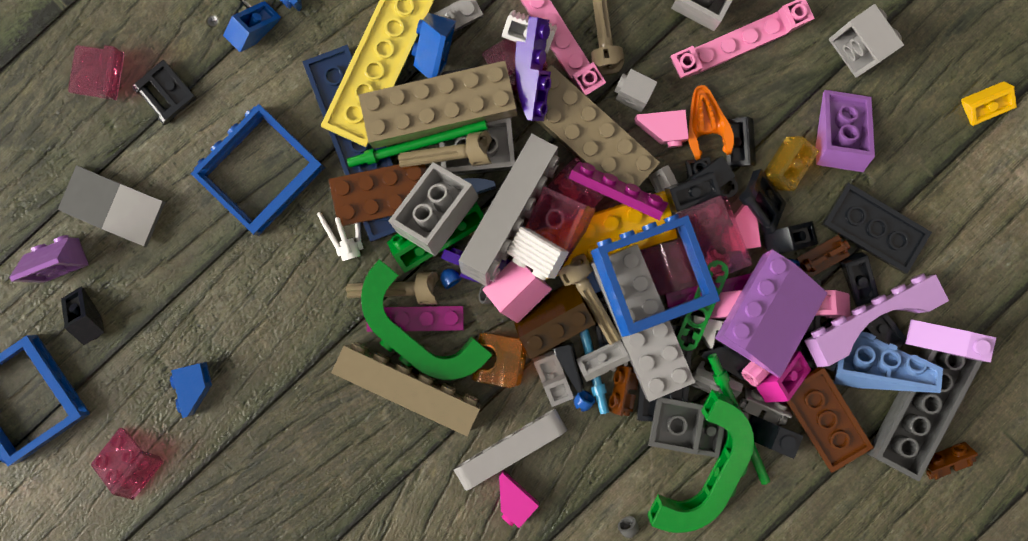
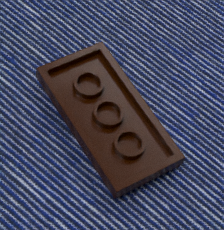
(373, 192)
(828, 420)

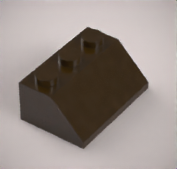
(554, 320)

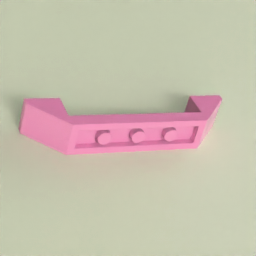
(740, 41)
(566, 49)
(833, 306)

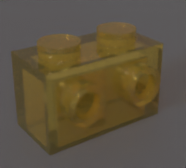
(791, 163)

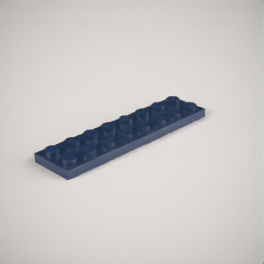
(325, 76)

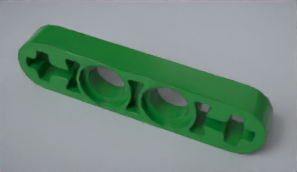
(707, 310)

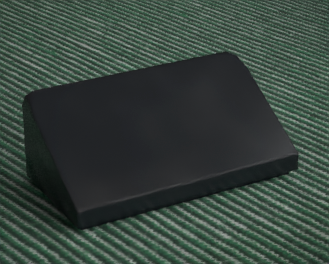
(744, 143)

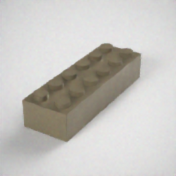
(437, 104)
(592, 134)
(406, 388)

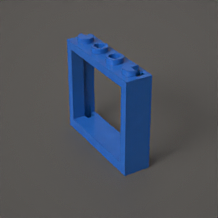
(222, 149)
(614, 292)
(60, 387)

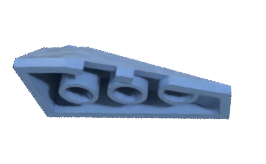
(885, 367)

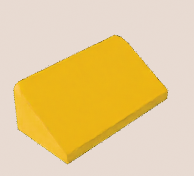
(989, 102)

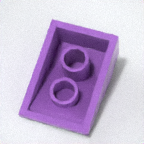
(845, 131)
(50, 261)

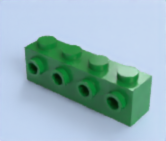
(410, 255)

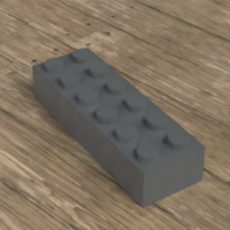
(921, 418)

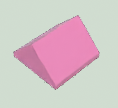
(516, 291)

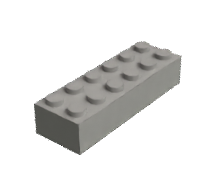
(509, 210)
(654, 351)

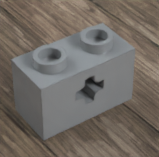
(634, 90)

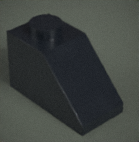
(791, 238)
(81, 316)
(729, 359)
(775, 436)

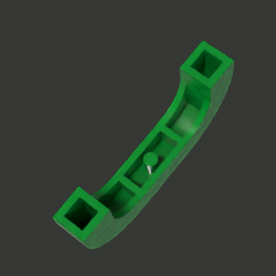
(455, 366)
(722, 482)

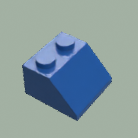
(433, 44)

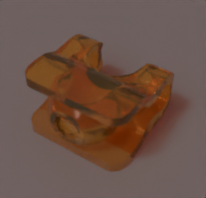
(509, 364)

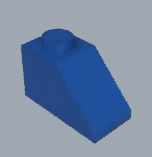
(251, 25)

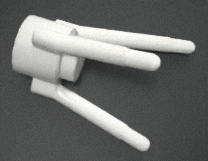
(347, 248)

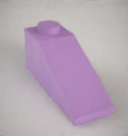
(951, 341)

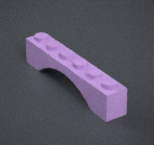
(836, 341)

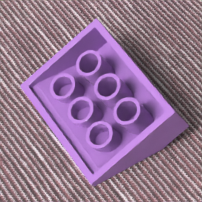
(772, 313)

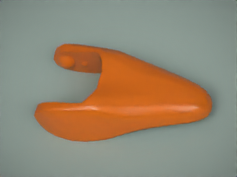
(707, 119)

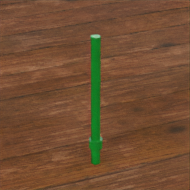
(372, 155)
(722, 379)

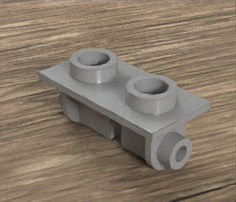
(774, 411)

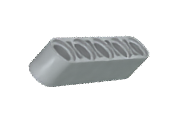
(510, 449)

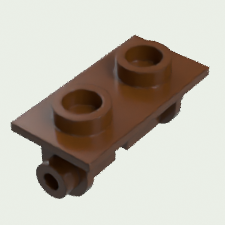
(824, 256)
(620, 400)
(958, 456)

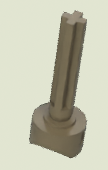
(606, 53)
(474, 150)
(577, 274)
(421, 288)

